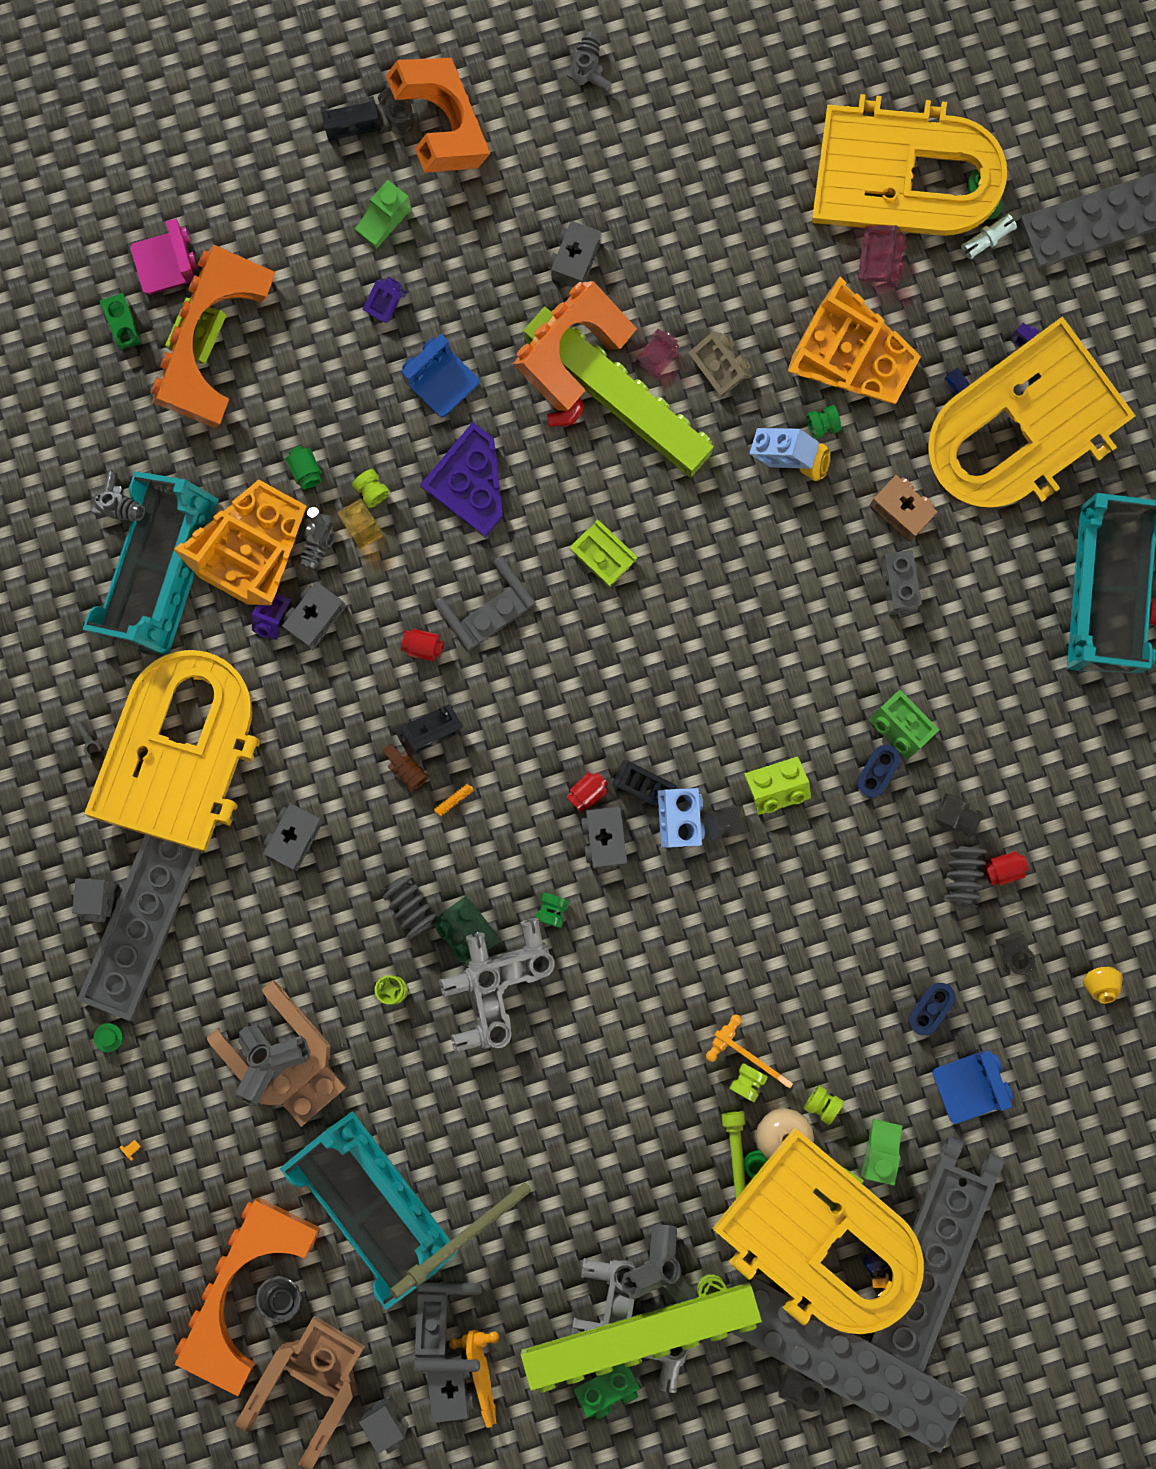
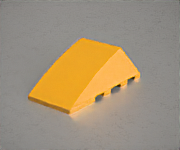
(854, 348)
(246, 544)

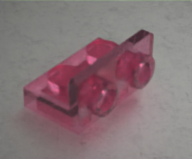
(882, 254)

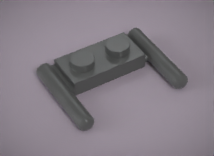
(494, 614)
(432, 1328)

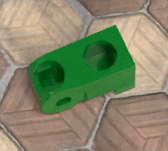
(121, 321)

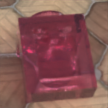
(658, 352)

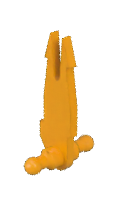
(724, 1039)
(473, 1344)

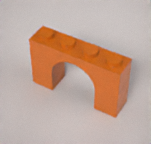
(440, 83)
(541, 358)

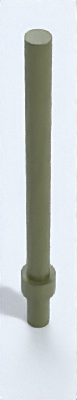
(418, 1274)

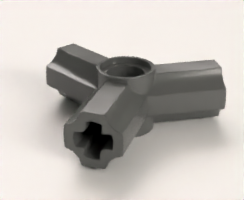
(266, 1061)
(660, 1271)

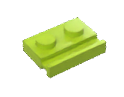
(603, 553)

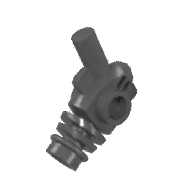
(585, 63)
(115, 504)
(319, 536)

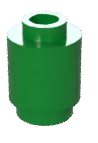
(304, 467)

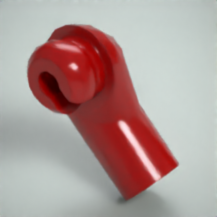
(566, 417)

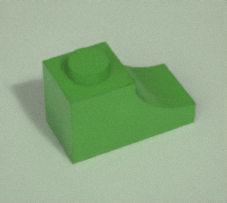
(383, 215)
(882, 1152)

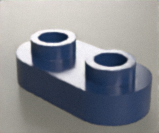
(878, 772)
(934, 1011)

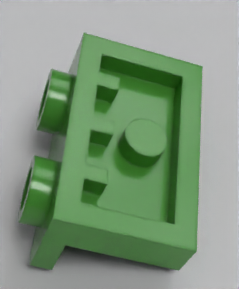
(903, 724)

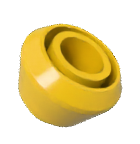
(820, 464)
(1103, 984)

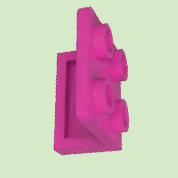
(165, 260)

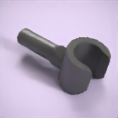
(87, 739)

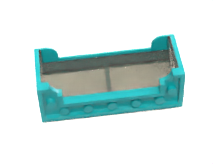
(150, 576)
(1113, 585)
(368, 1203)

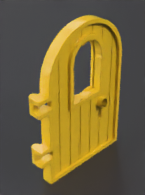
(878, 158)
(1054, 413)
(177, 780)
(794, 1229)

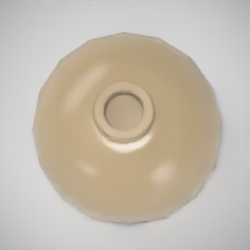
(777, 1126)

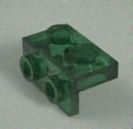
(463, 920)

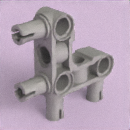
(487, 996)
(620, 1307)

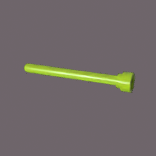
(734, 1125)

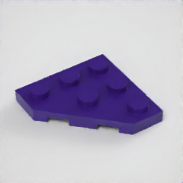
(469, 481)

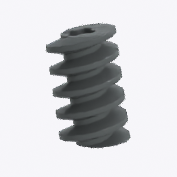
(964, 876)
(408, 906)

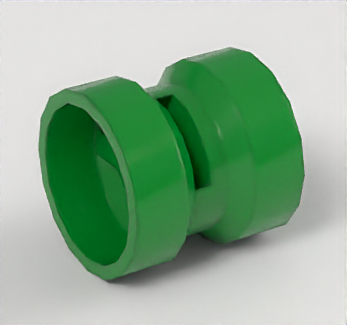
(820, 422)
(555, 904)

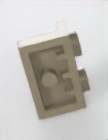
(720, 362)

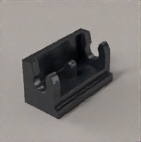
(351, 120)
(429, 730)

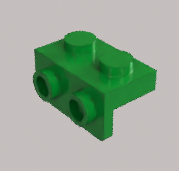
(606, 1390)

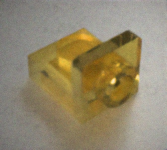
(360, 524)

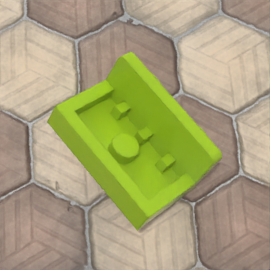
(205, 332)
(778, 785)

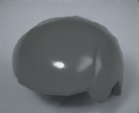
(278, 1299)

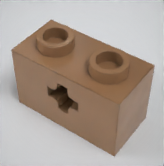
(908, 521)

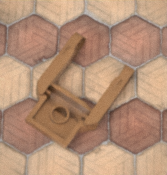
(300, 1088)
(322, 1362)

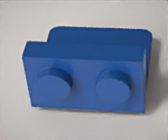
(439, 376)
(972, 1086)

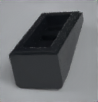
(622, 774)

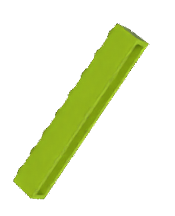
(628, 399)
(640, 1337)

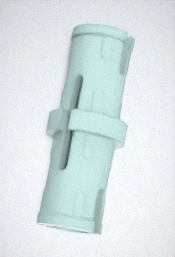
(989, 236)

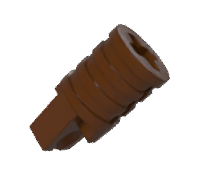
(405, 768)

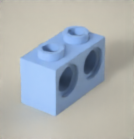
(784, 448)
(672, 818)

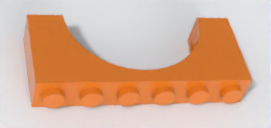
(181, 384)
(209, 1347)

